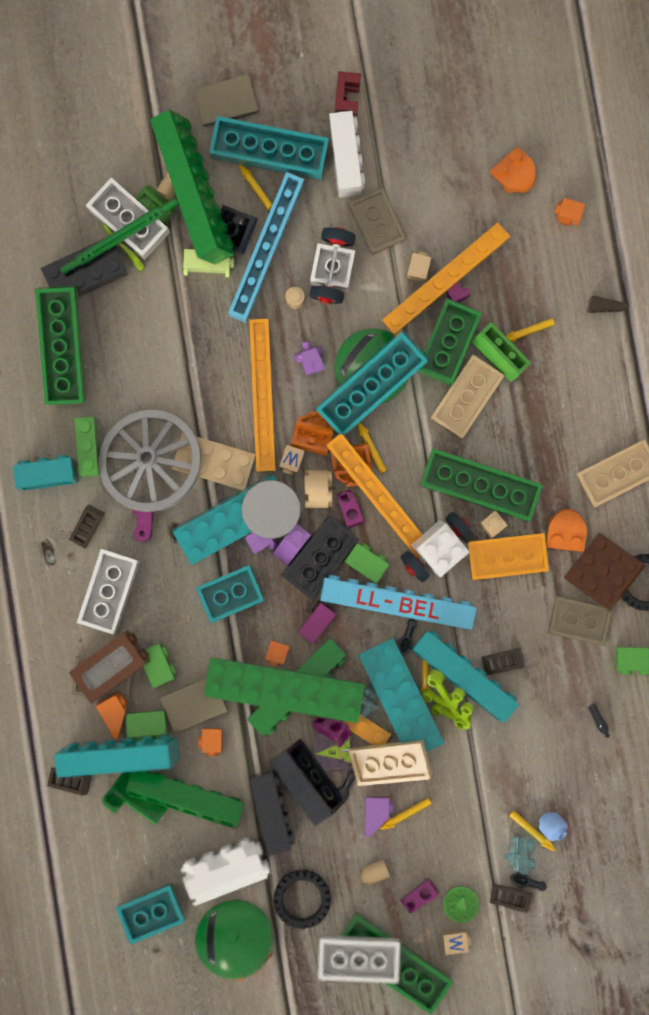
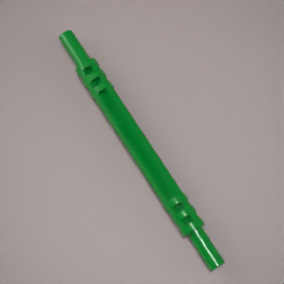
(118, 236)

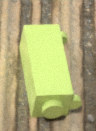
(194, 264)

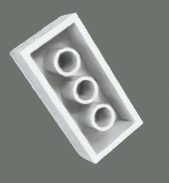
(345, 153)
(119, 208)
(108, 591)
(359, 959)

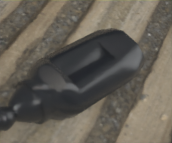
(601, 724)

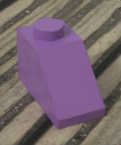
(291, 544)
(376, 812)

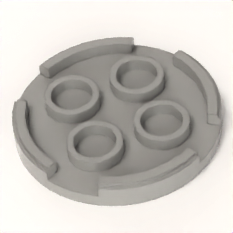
(270, 509)

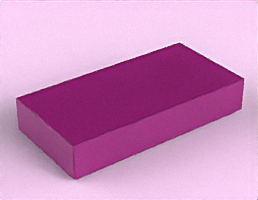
(317, 622)

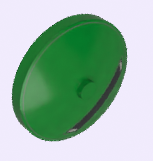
(358, 350)
(234, 939)

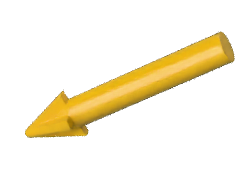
(246, 174)
(512, 336)
(363, 432)
(424, 674)
(391, 822)
(531, 830)

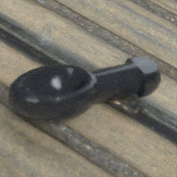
(405, 642)
(344, 789)
(523, 880)

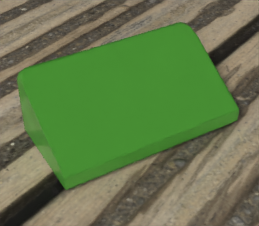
(150, 199)

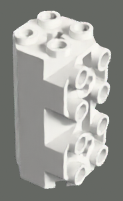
(225, 871)

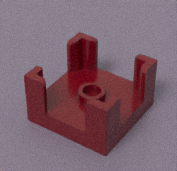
(347, 83)

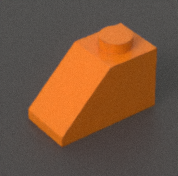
(113, 711)

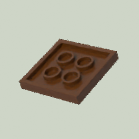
(604, 572)

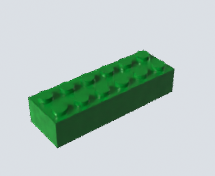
(60, 344)
(481, 485)
(417, 977)

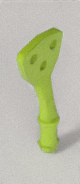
(132, 255)

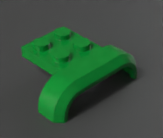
(116, 798)

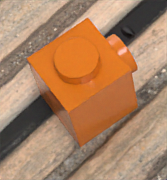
(569, 212)
(277, 653)
(211, 741)

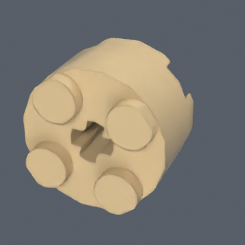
(317, 487)

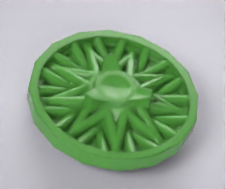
(460, 904)

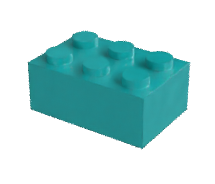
(45, 473)
(230, 594)
(150, 913)

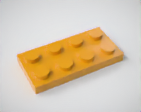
(508, 556)

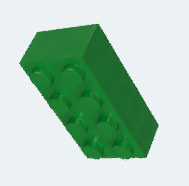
(449, 341)

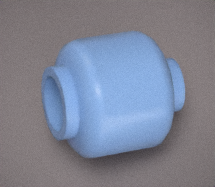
(553, 826)

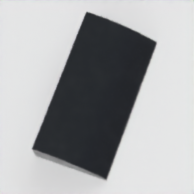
(320, 557)

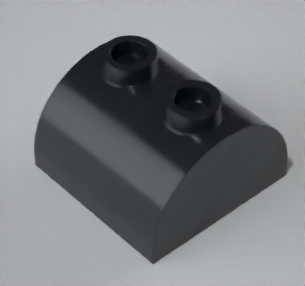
(239, 227)

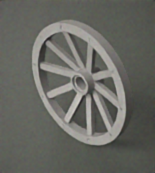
(119, 428)

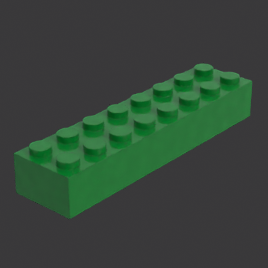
(192, 187)
(284, 689)

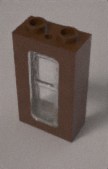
(110, 666)

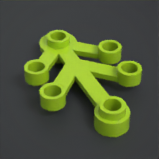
(461, 719)

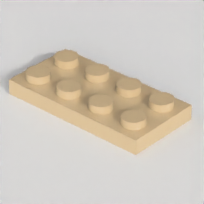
(467, 396)
(218, 463)
(616, 474)
(390, 763)

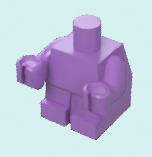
(310, 358)
(259, 543)

